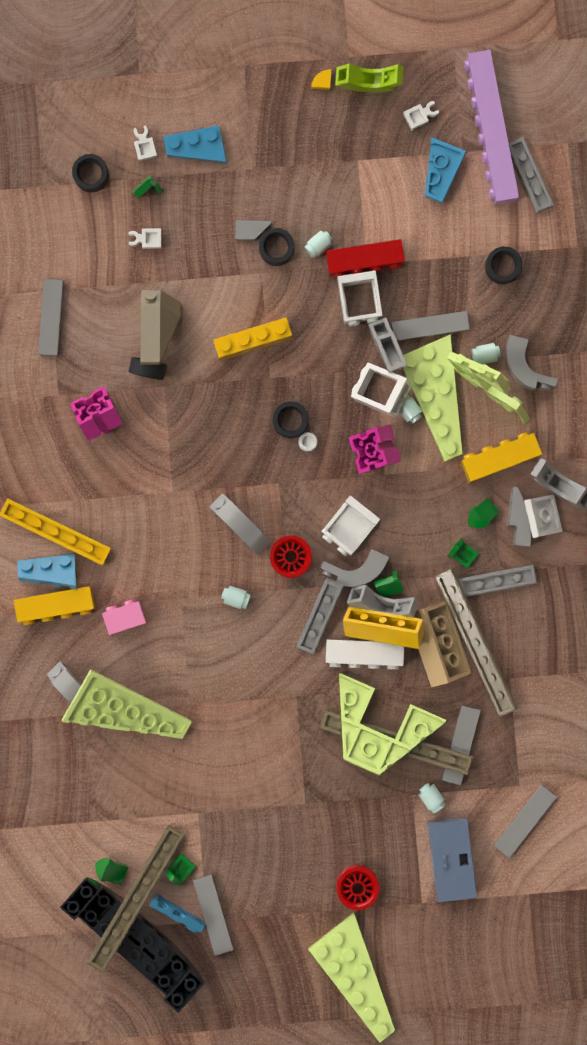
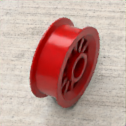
(307, 560)
(362, 904)

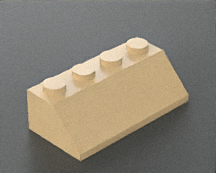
(441, 646)

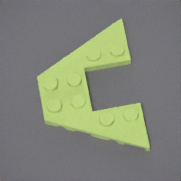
(490, 380)
(369, 747)

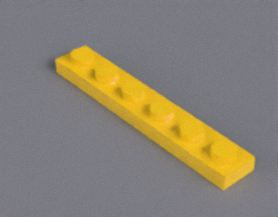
(55, 531)

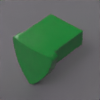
(145, 185)
(482, 514)
(462, 553)
(389, 585)
(179, 869)
(110, 871)

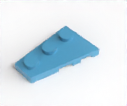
(196, 144)
(442, 169)
(52, 570)
(177, 913)

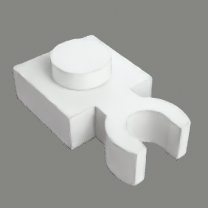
(418, 116)
(145, 146)
(150, 238)

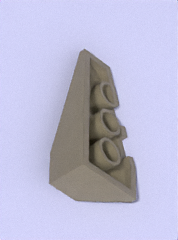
(158, 321)

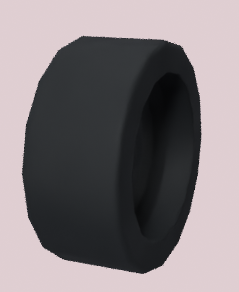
(86, 159)
(262, 244)
(505, 251)
(148, 371)
(290, 405)

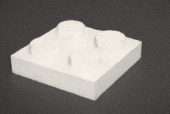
(543, 516)

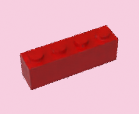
(365, 258)

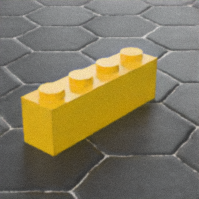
(253, 339)
(501, 457)
(54, 604)
(383, 627)

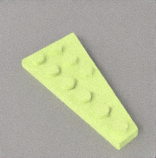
(436, 394)
(117, 707)
(350, 968)

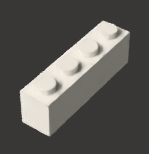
(363, 652)

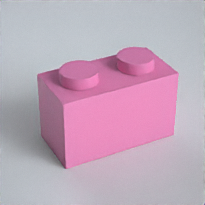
(124, 617)

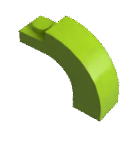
(369, 80)

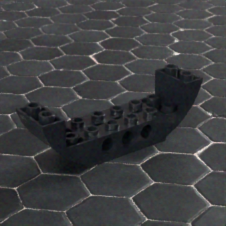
(143, 945)

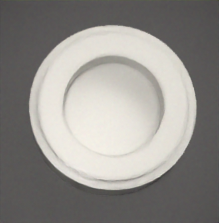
(307, 442)

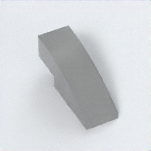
(387, 345)
(519, 519)

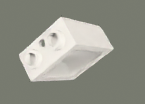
(355, 279)
(396, 398)

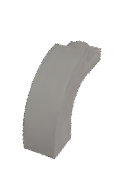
(518, 368)
(560, 485)
(240, 523)
(367, 572)
(366, 598)
(64, 681)

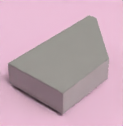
(250, 230)

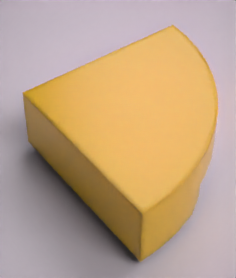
(322, 80)

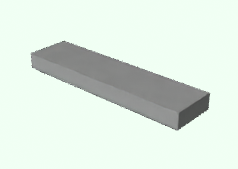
(530, 175)
(50, 317)
(430, 326)
(498, 580)
(320, 615)
(462, 739)
(525, 821)
(213, 914)

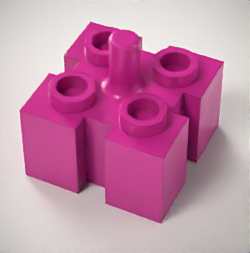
(96, 413)
(375, 449)

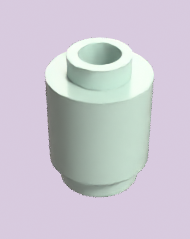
(318, 244)
(486, 353)
(410, 410)
(235, 597)
(431, 797)

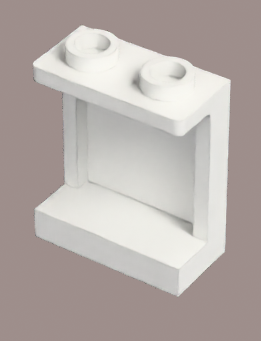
(349, 526)

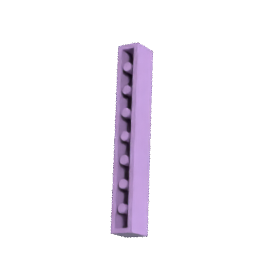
(492, 128)

